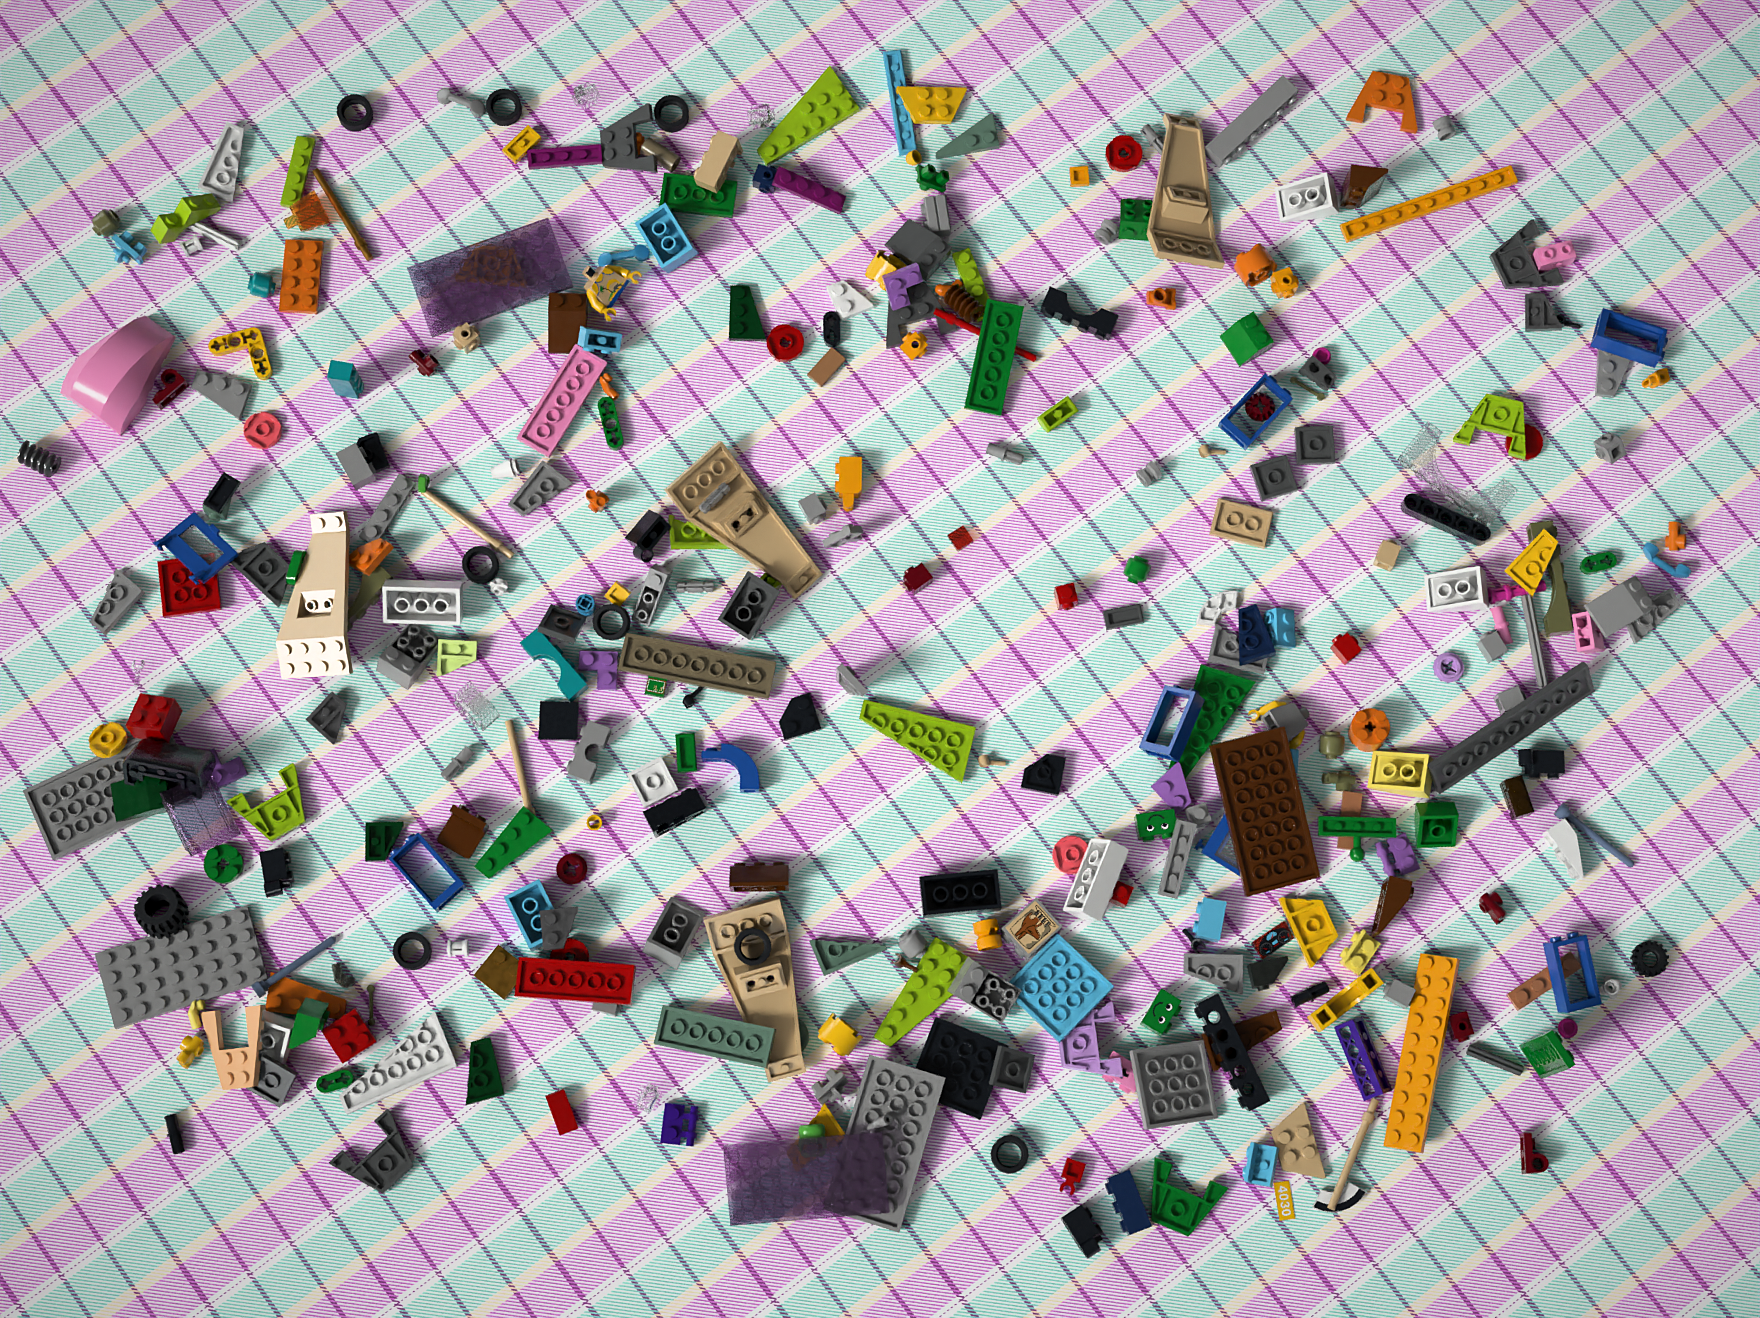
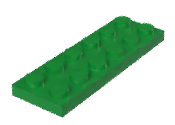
(993, 357)
(1547, 1054)

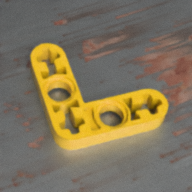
(251, 345)

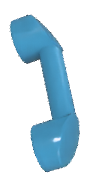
(640, 252)
(1650, 552)

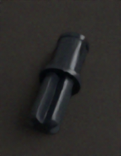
(1309, 994)
(174, 1134)

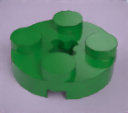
(231, 871)

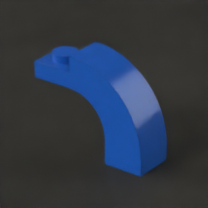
(740, 760)

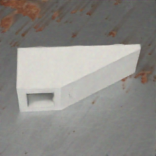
(1566, 847)

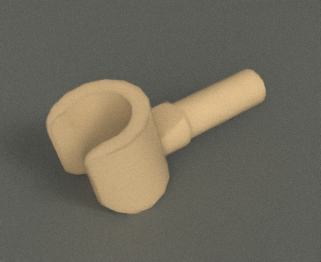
(1204, 451)
(984, 761)

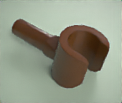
(902, 963)

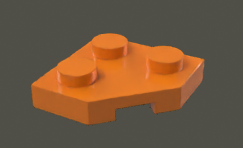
(369, 555)

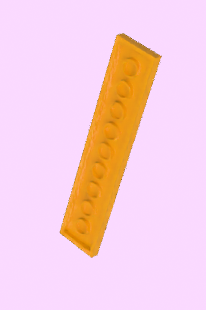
(1421, 1053)

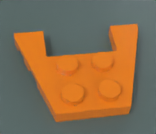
(1386, 93)

